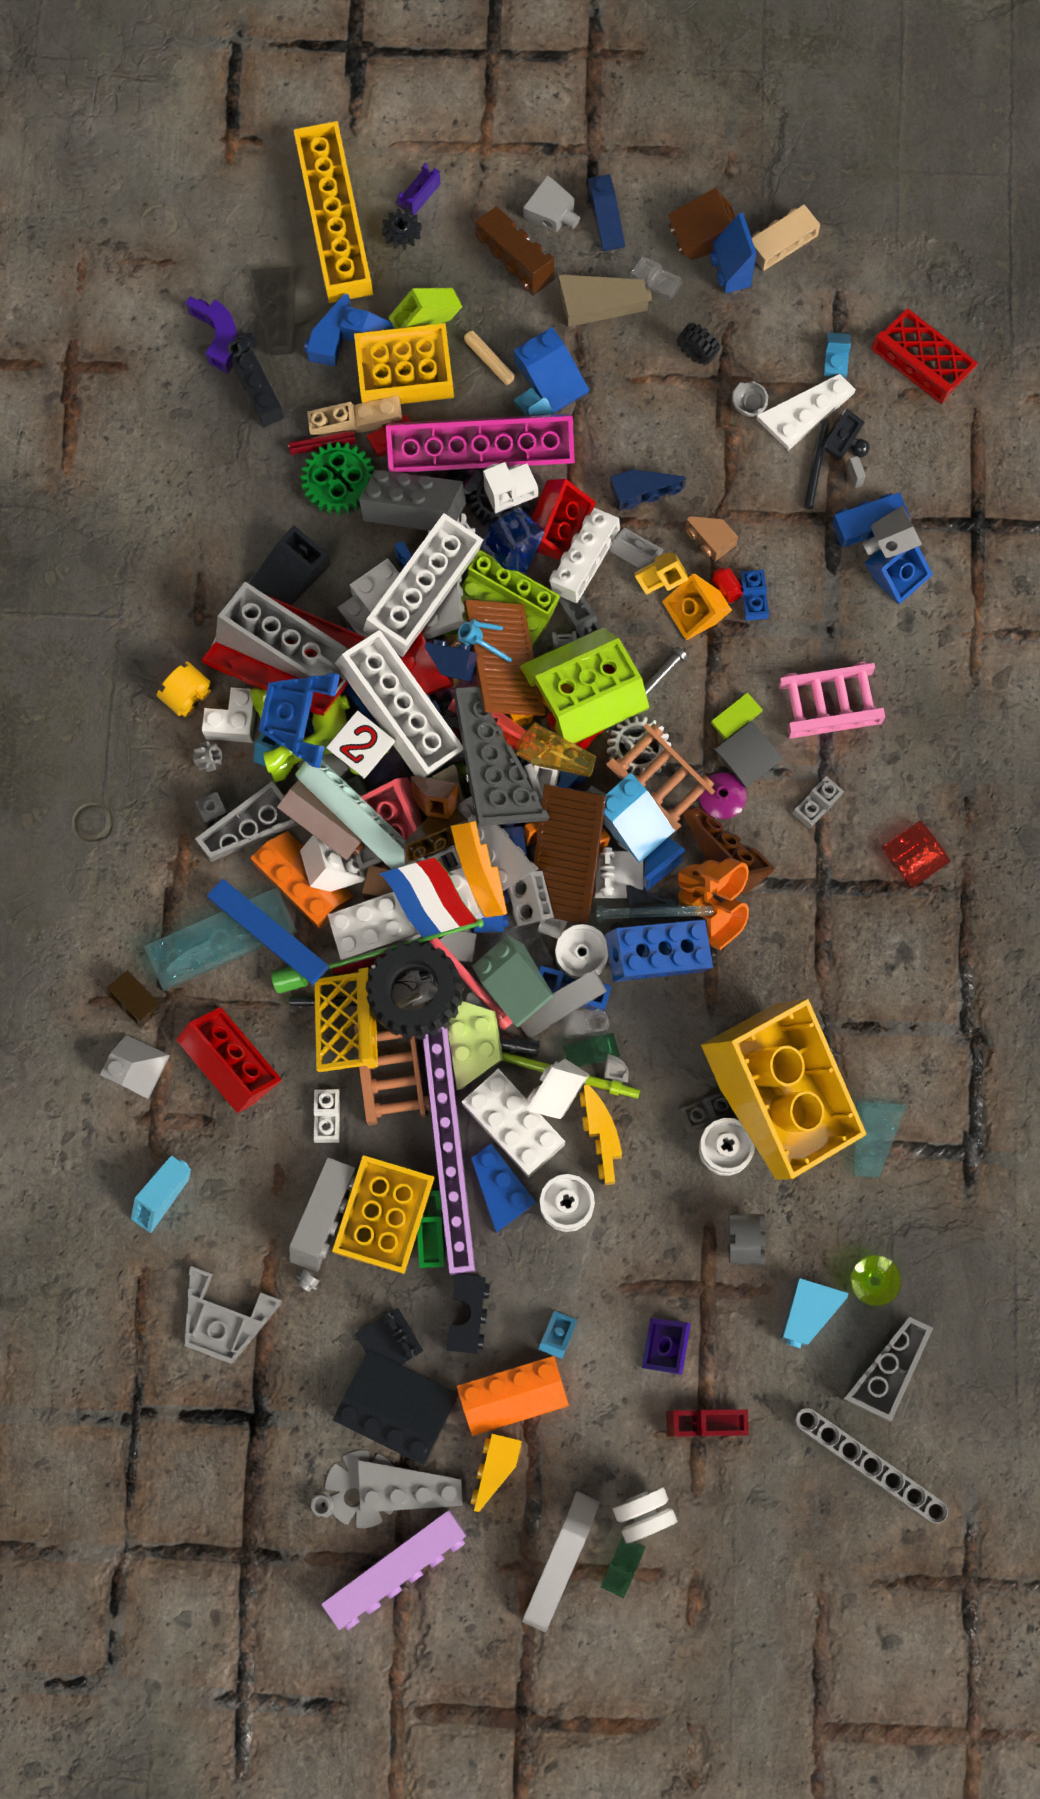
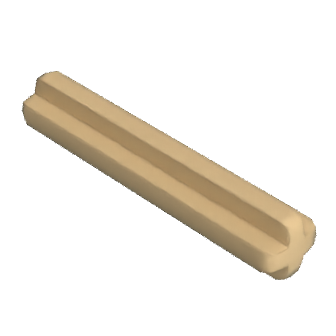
(489, 357)

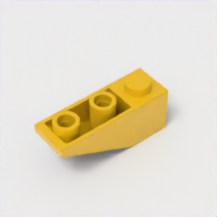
(499, 1463)

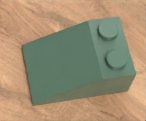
(513, 980)

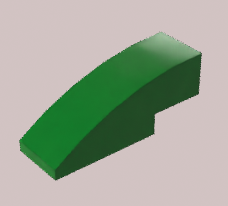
(431, 1233)

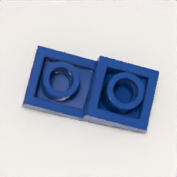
(754, 595)

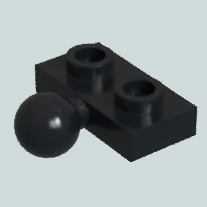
(843, 436)

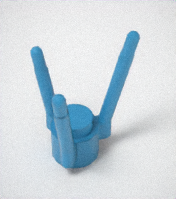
(471, 634)

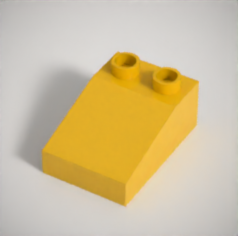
(785, 1087)

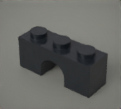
(258, 388)
(473, 1292)

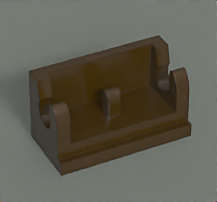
(133, 998)

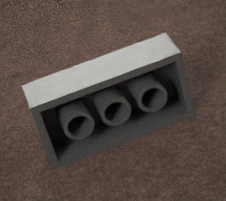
(410, 499)

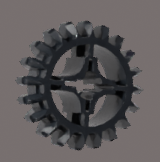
(479, 499)

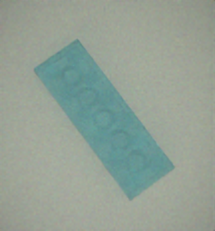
(225, 934)

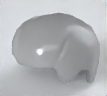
(750, 398)

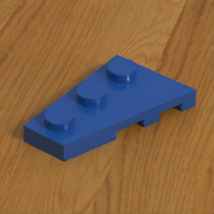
(501, 1188)

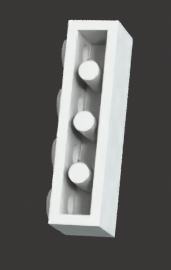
(584, 555)

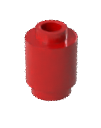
(727, 584)

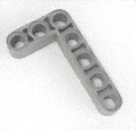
(561, 1561)

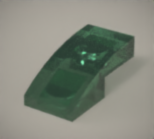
(591, 1050)
(623, 1567)

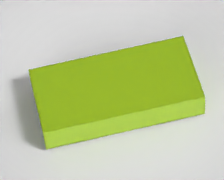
(736, 716)

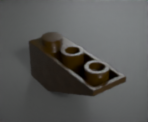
(431, 837)

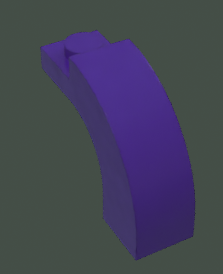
(221, 320)

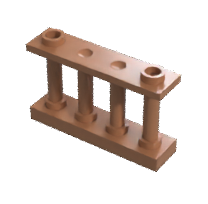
(620, 767)
(372, 1086)

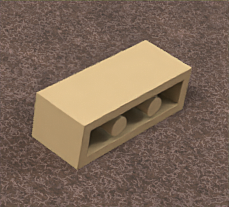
(784, 236)

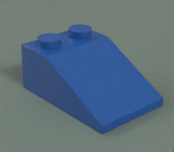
(734, 256)
(550, 369)

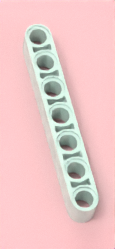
(355, 813)

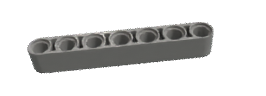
(882, 1469)

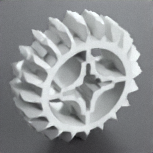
(621, 737)

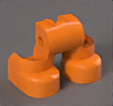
(727, 881)

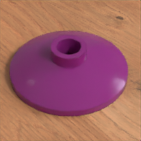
(727, 806)

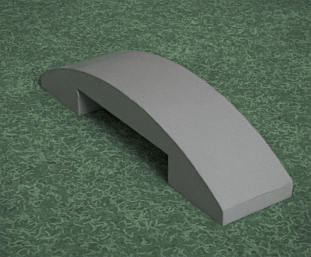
(564, 1002)

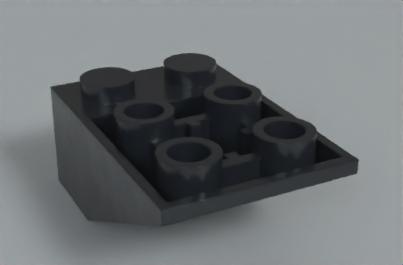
(291, 567)

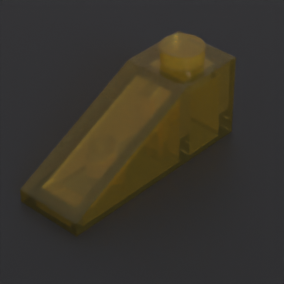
(554, 752)

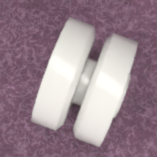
(589, 940)
(728, 1132)
(567, 1188)
(643, 1511)

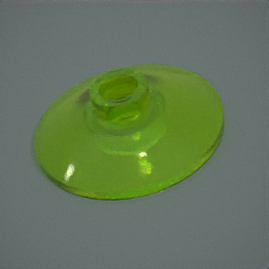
(888, 1277)

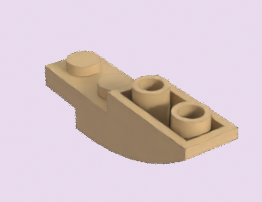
(358, 417)

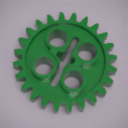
(322, 492)

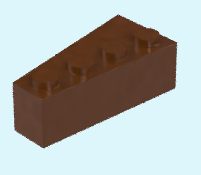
(515, 250)

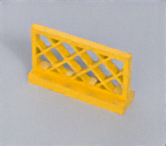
(366, 1023)

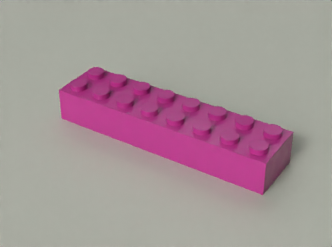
(480, 442)

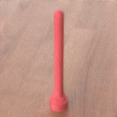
(502, 1019)

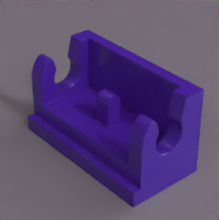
(419, 190)

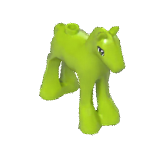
(326, 727)

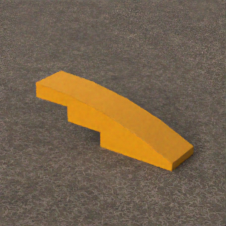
(478, 871)

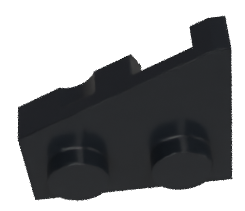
(641, 899)

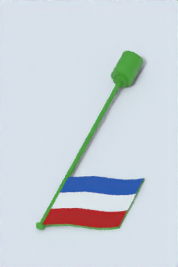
(428, 903)

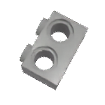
(534, 897)

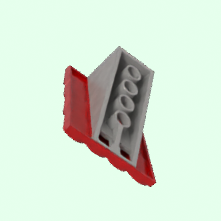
(275, 642)

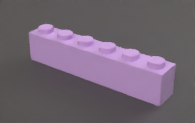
(393, 1570)

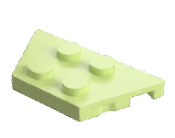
(473, 1042)

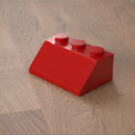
(560, 515)

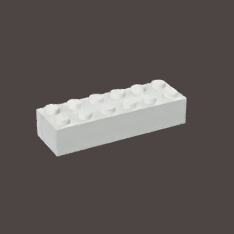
(423, 584)
(399, 705)
(383, 922)

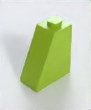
(426, 307)

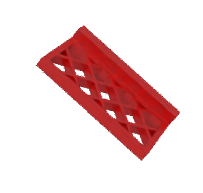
(913, 365)

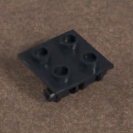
(390, 1338)

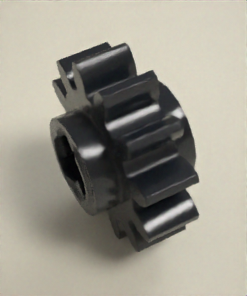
(409, 226)

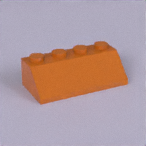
(283, 866)
(512, 1395)

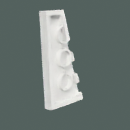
(802, 413)

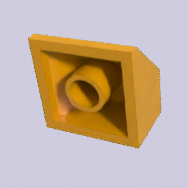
(696, 606)

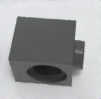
(211, 809)

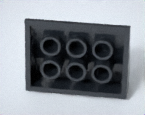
(396, 1407)

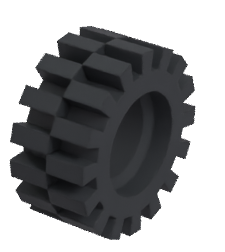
(698, 343)

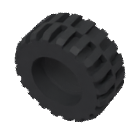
(407, 959)

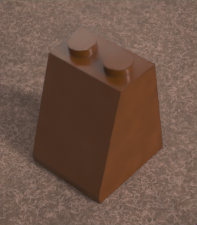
(701, 223)

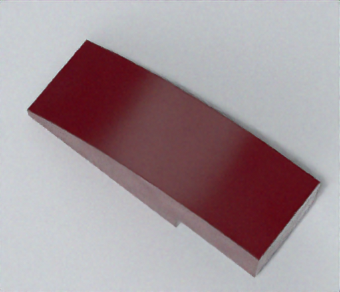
(707, 1423)

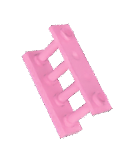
(824, 722)

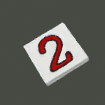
(360, 744)

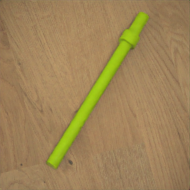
(614, 1087)

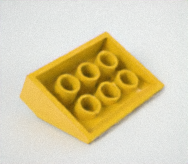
(404, 364)
(383, 1214)

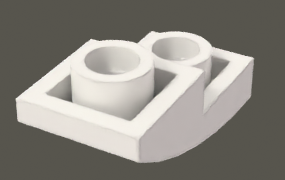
(326, 1116)

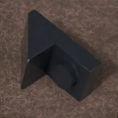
(469, 477)

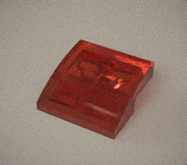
(916, 854)

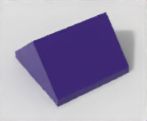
(666, 1346)

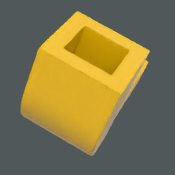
(665, 572)

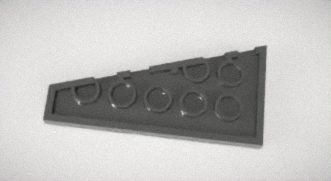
(494, 772)

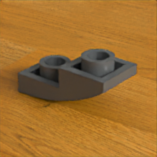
(705, 1112)

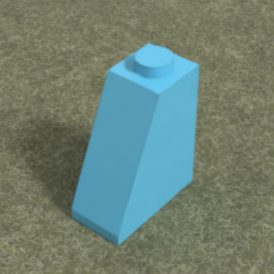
(160, 1193)
(809, 1311)

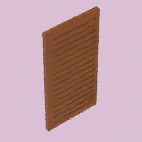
(503, 682)

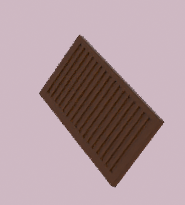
(569, 850)

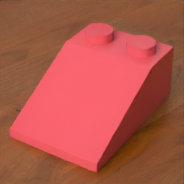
(395, 805)

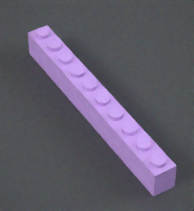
(449, 1153)

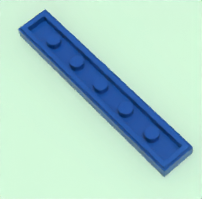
(268, 932)

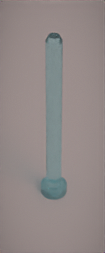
(602, 913)

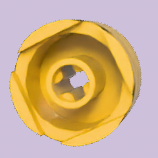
(184, 689)

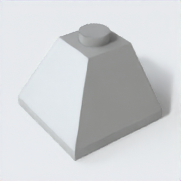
(135, 1066)

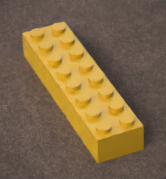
(333, 211)

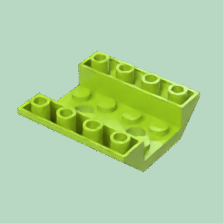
(493, 583)
(597, 697)

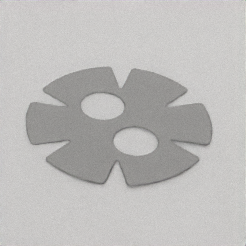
(343, 1480)

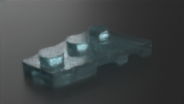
(881, 1126)

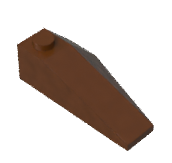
(721, 845)

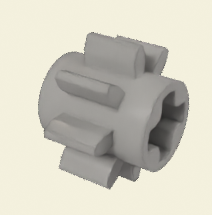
(207, 756)

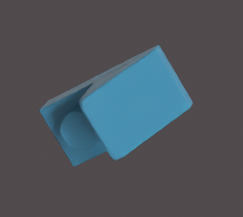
(837, 354)
(531, 404)
(557, 1334)

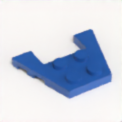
(287, 713)

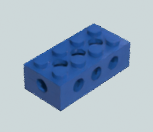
(658, 950)

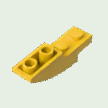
(600, 1124)

